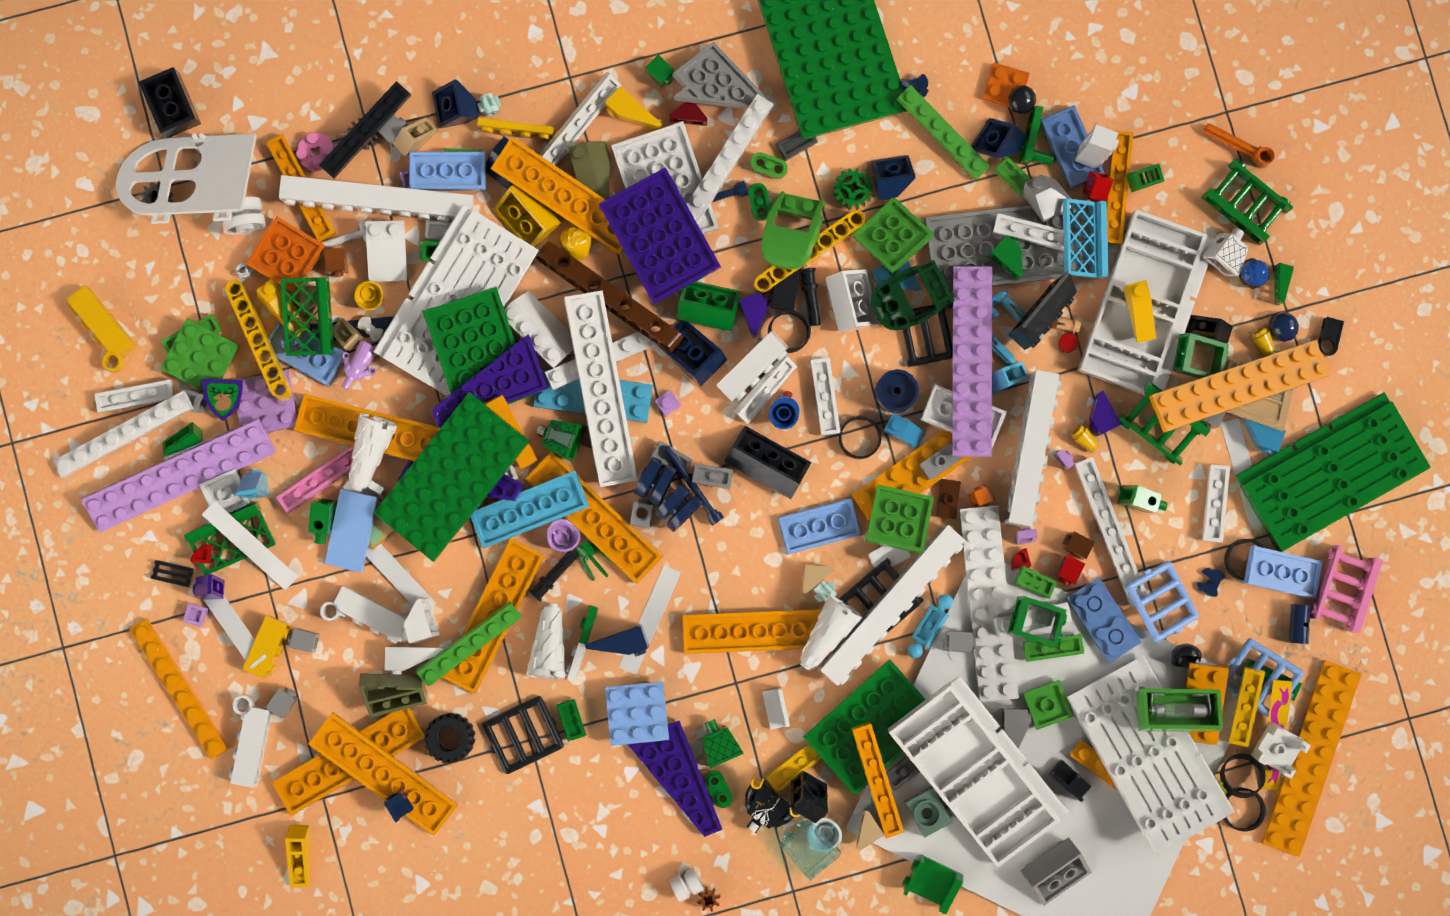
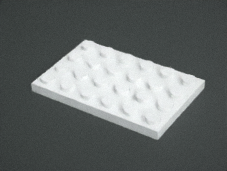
(661, 149)

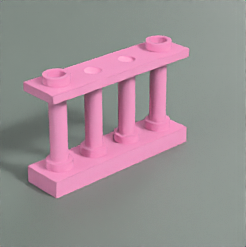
(1365, 585)

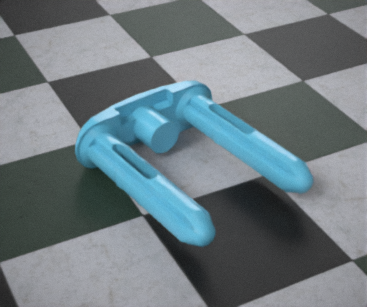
(1003, 298)

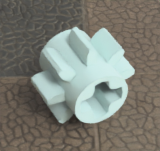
(489, 105)
(824, 590)

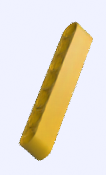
(818, 248)
(252, 334)

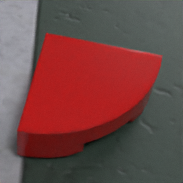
(202, 554)
(1021, 558)

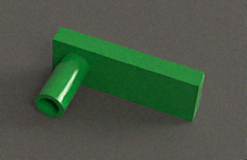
(1028, 153)

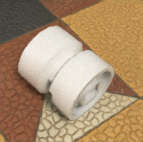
(686, 884)

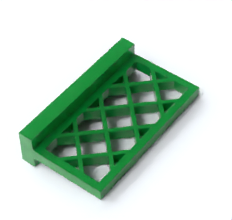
(324, 316)
(210, 530)

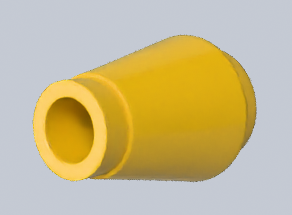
(1264, 342)
(1084, 438)

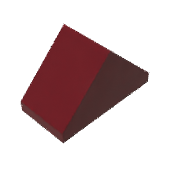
(689, 114)

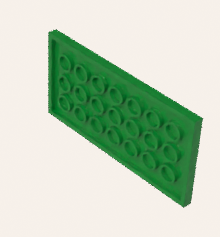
(451, 477)

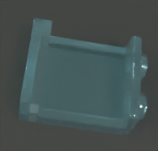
(809, 848)

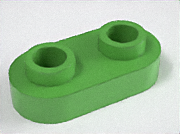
(770, 163)

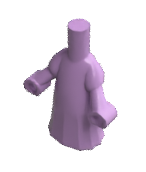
(361, 359)

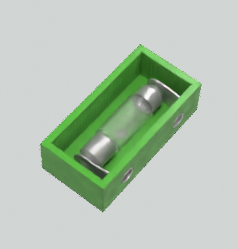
(1179, 710)

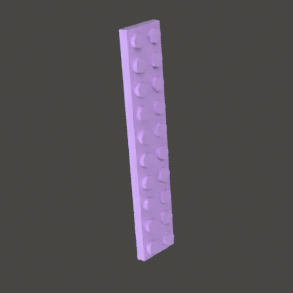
(972, 362)
(178, 475)

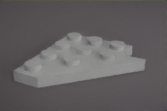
(714, 80)

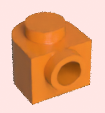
(981, 496)

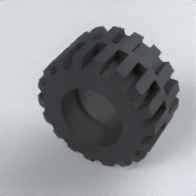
(435, 747)

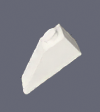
(404, 658)

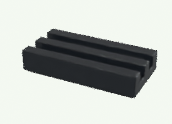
(156, 570)

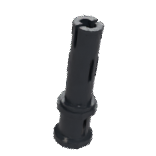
(810, 286)
(552, 576)

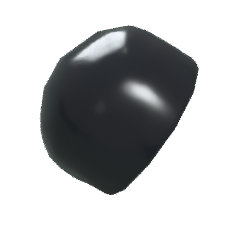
(1022, 99)
(1185, 653)

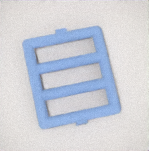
(1184, 599)
(1265, 654)

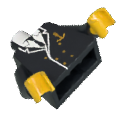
(766, 807)

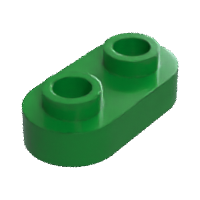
(760, 202)
(718, 789)

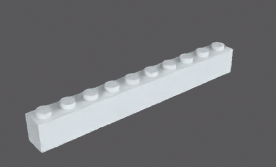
(372, 198)
(891, 605)

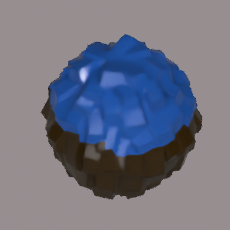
(1254, 273)

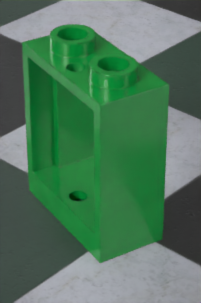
(1185, 351)
(1019, 615)

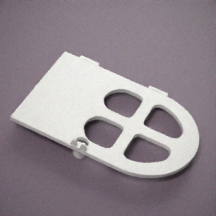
(219, 177)

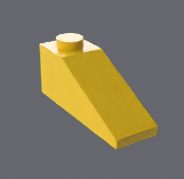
(628, 109)
(271, 298)
(1140, 310)
(298, 855)

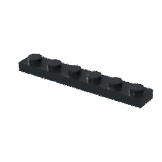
(365, 130)

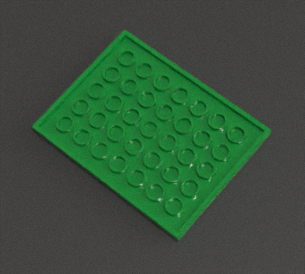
(833, 62)

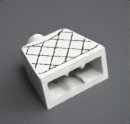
(1227, 252)

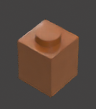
(336, 261)

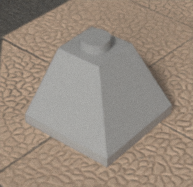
(1045, 196)

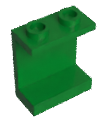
(933, 882)

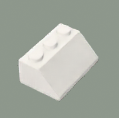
(851, 300)
(420, 622)

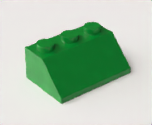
(708, 305)

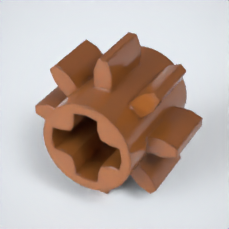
(710, 904)

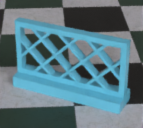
(1096, 239)

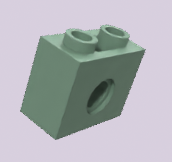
(939, 816)

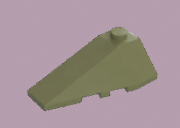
(592, 166)

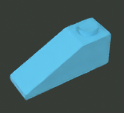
(253, 485)

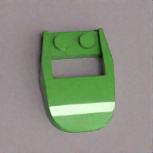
(787, 246)

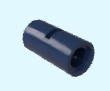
(1299, 624)

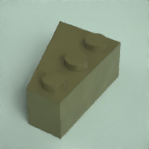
(391, 692)

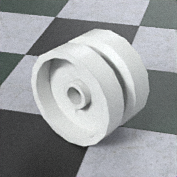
(247, 220)

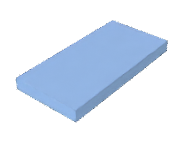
(447, 171)
(319, 367)
(819, 526)
(351, 530)
(1283, 572)

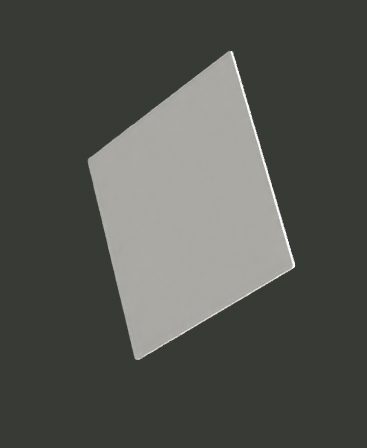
(1123, 866)

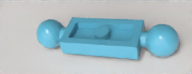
(930, 626)

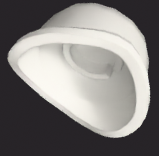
(830, 830)

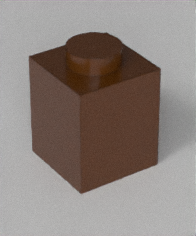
(1077, 545)

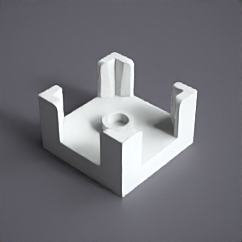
(1279, 749)

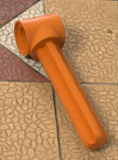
(1241, 145)

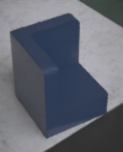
(398, 805)

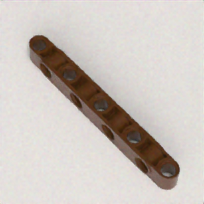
(636, 316)

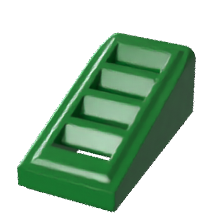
(1134, 181)
(1282, 279)
(184, 438)

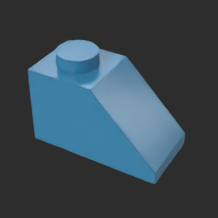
(903, 430)
(1264, 437)

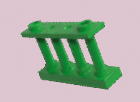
(1229, 209)
(1173, 456)

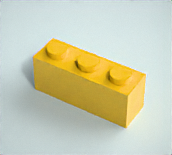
(267, 642)

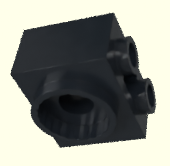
(809, 797)

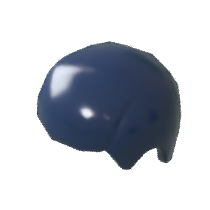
(1283, 326)

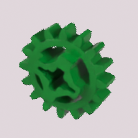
(846, 188)

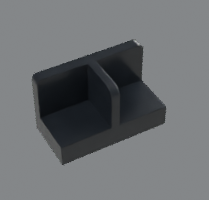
(1070, 780)

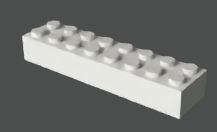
(1031, 449)

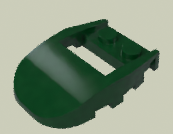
(893, 306)

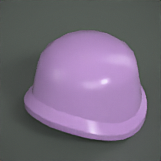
(563, 535)

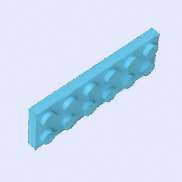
(569, 399)
(530, 510)

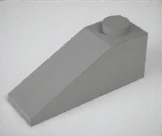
(1015, 723)

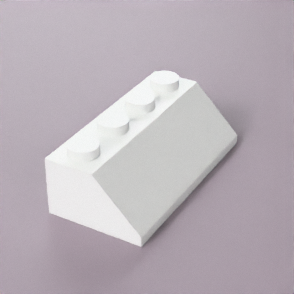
(546, 332)

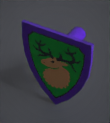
(222, 395)

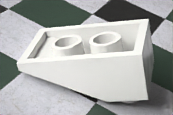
(386, 251)

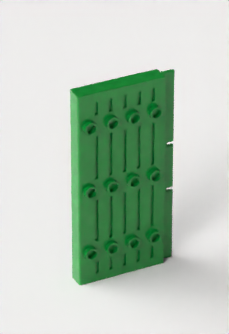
(1332, 472)

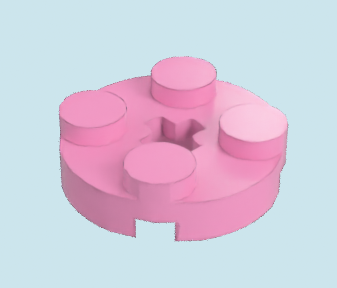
(311, 142)

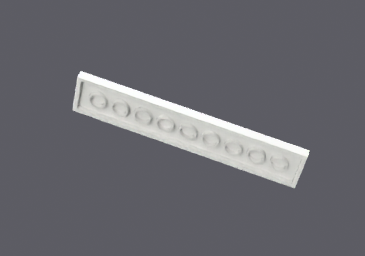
(600, 388)
(987, 601)

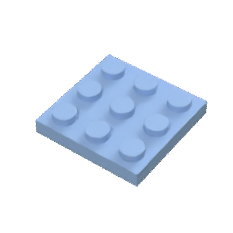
(637, 713)

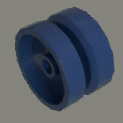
(896, 402)
(654, 480)
(675, 505)

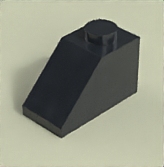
(785, 293)
(1209, 327)

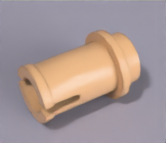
(1069, 325)

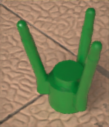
(586, 551)

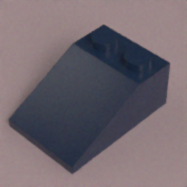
(696, 354)
(625, 642)

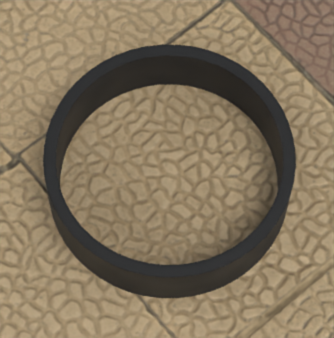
(802, 318)
(860, 418)
(1227, 555)
(1247, 757)
(1261, 816)

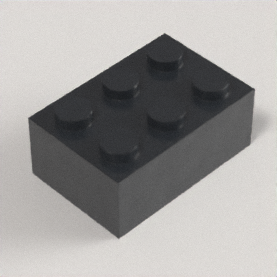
(169, 102)

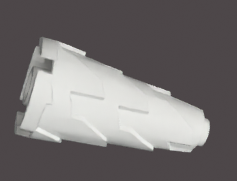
(370, 444)
(832, 626)
(548, 648)

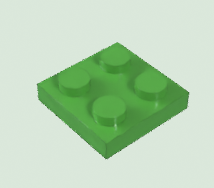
(1047, 704)

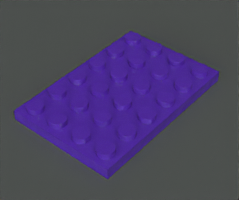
(659, 235)

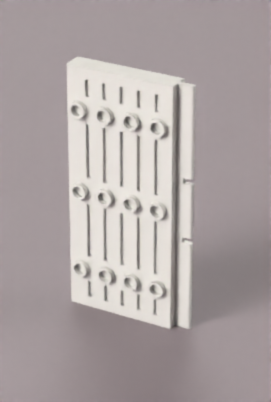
(468, 260)
(1174, 270)
(978, 771)
(1154, 771)

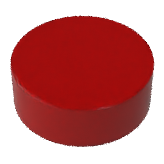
(1068, 343)

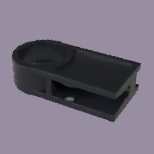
(1331, 331)

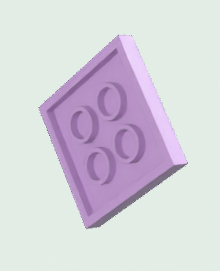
(260, 403)

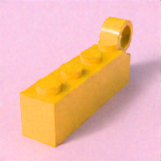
(103, 325)

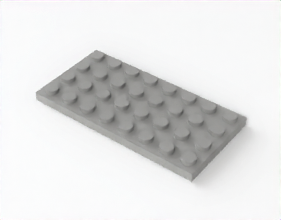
(969, 240)

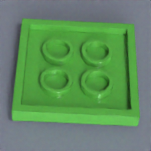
(893, 235)
(199, 354)
(899, 519)

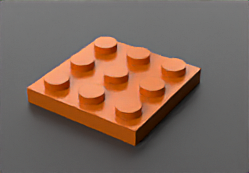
(285, 253)

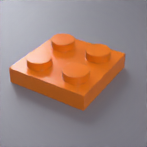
(1001, 82)

